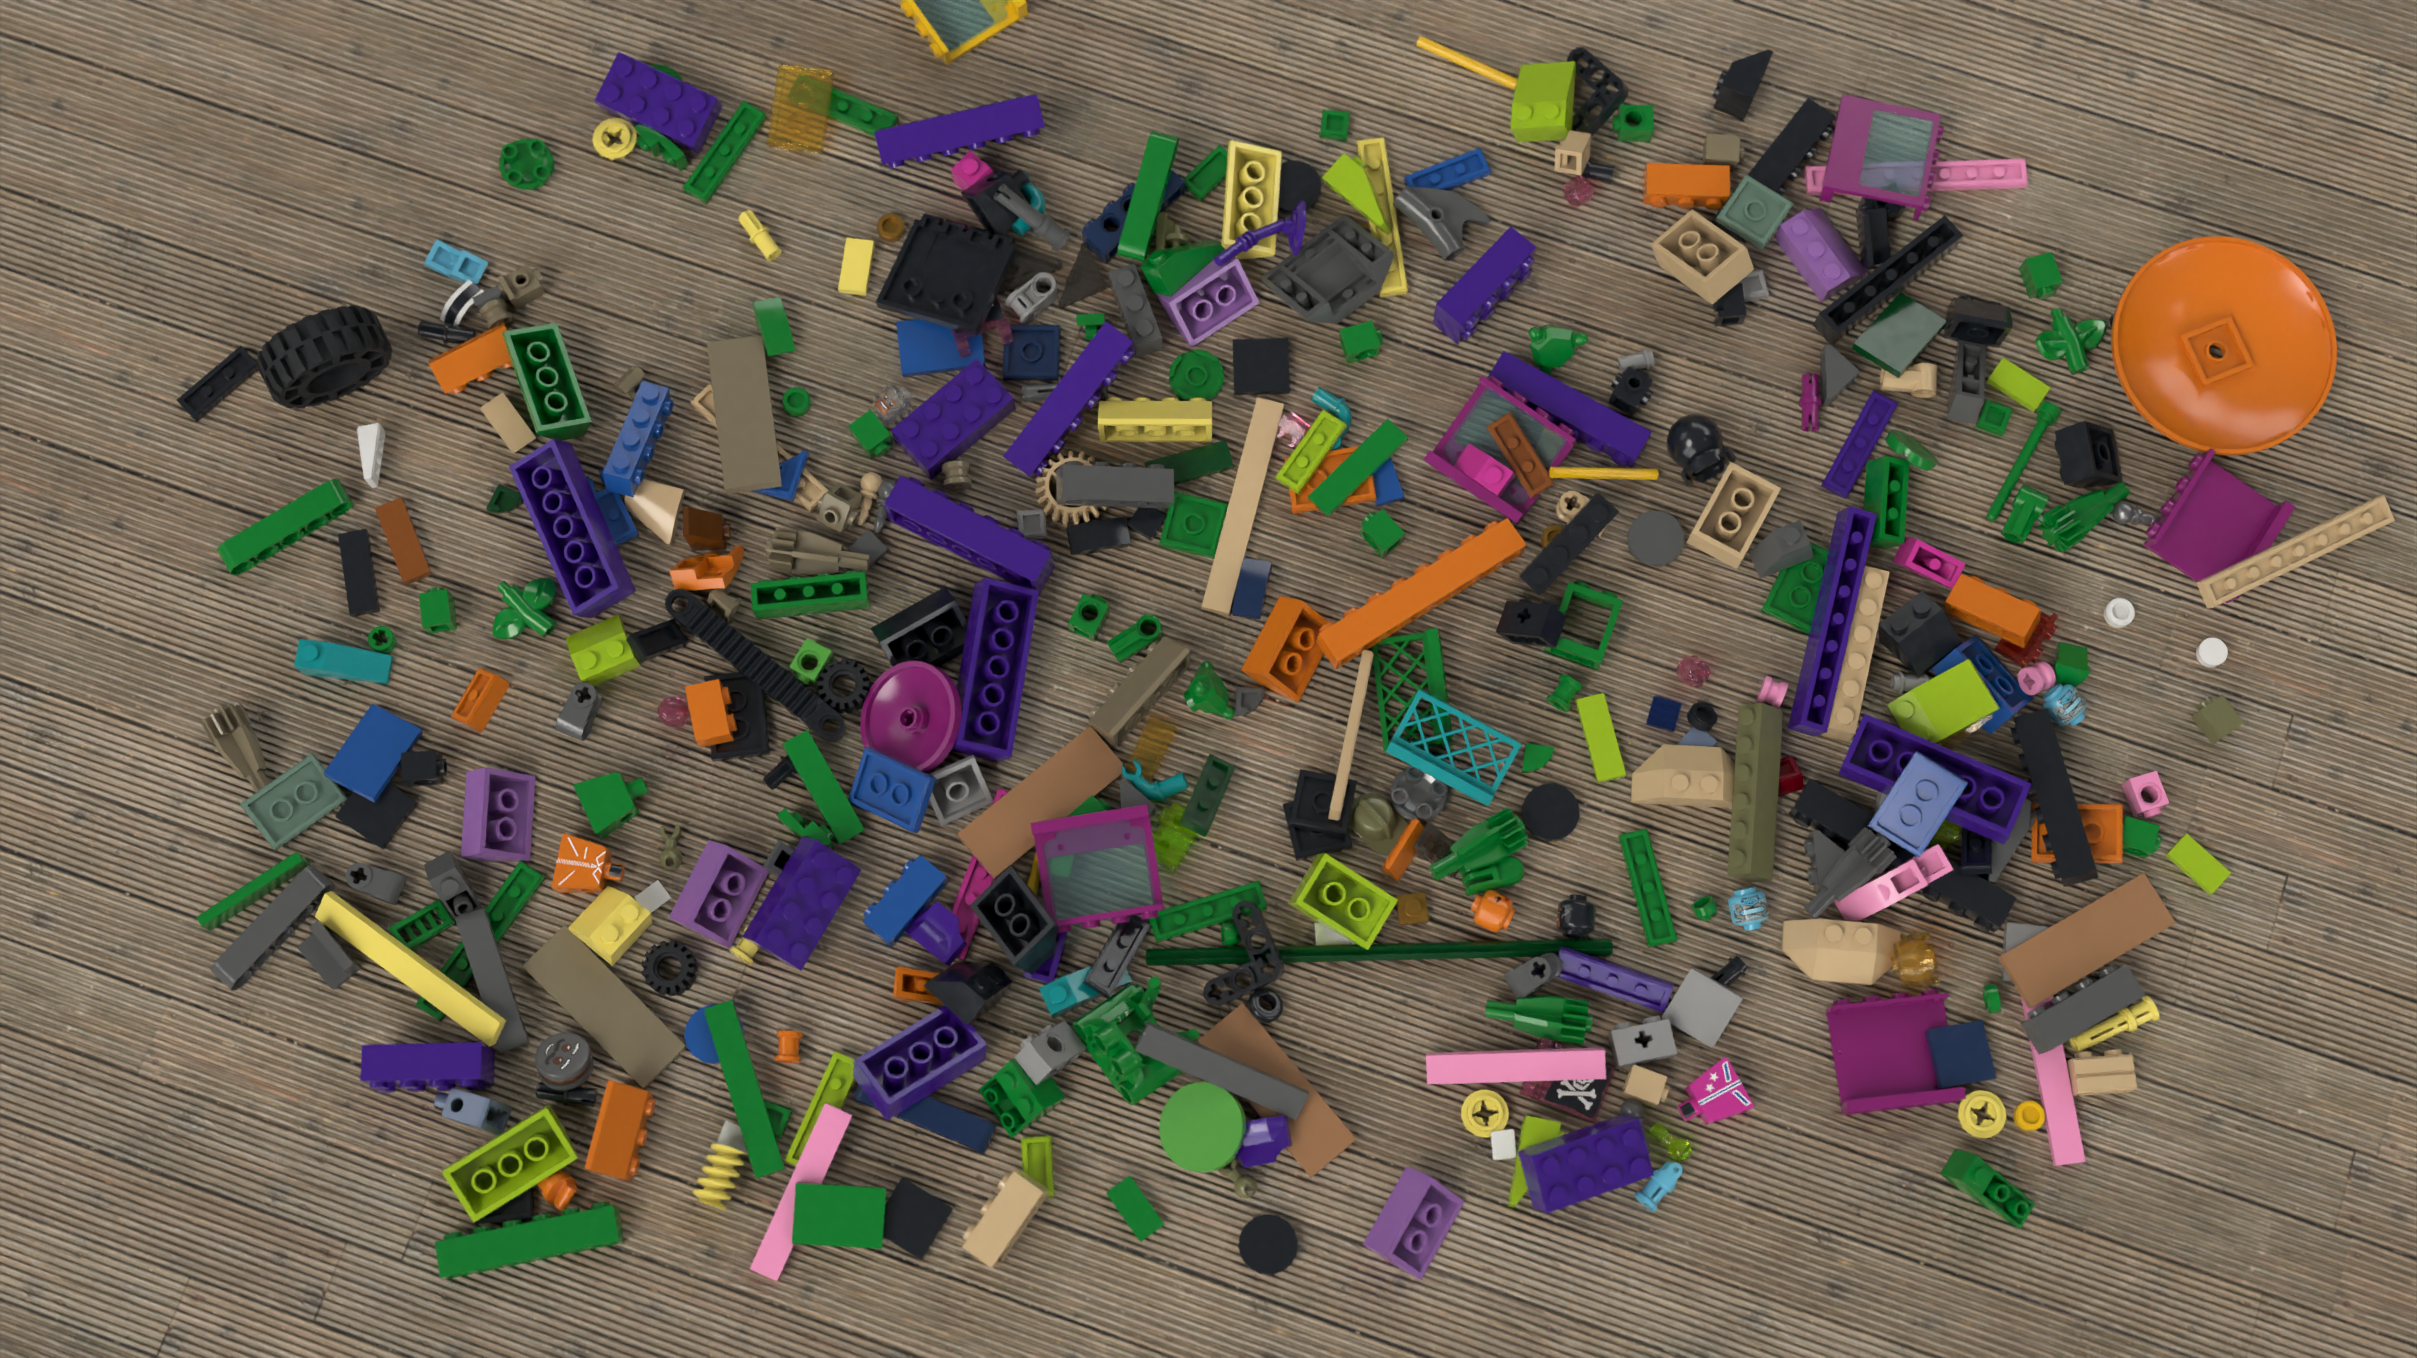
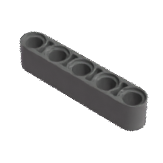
(272, 928)
(492, 976)

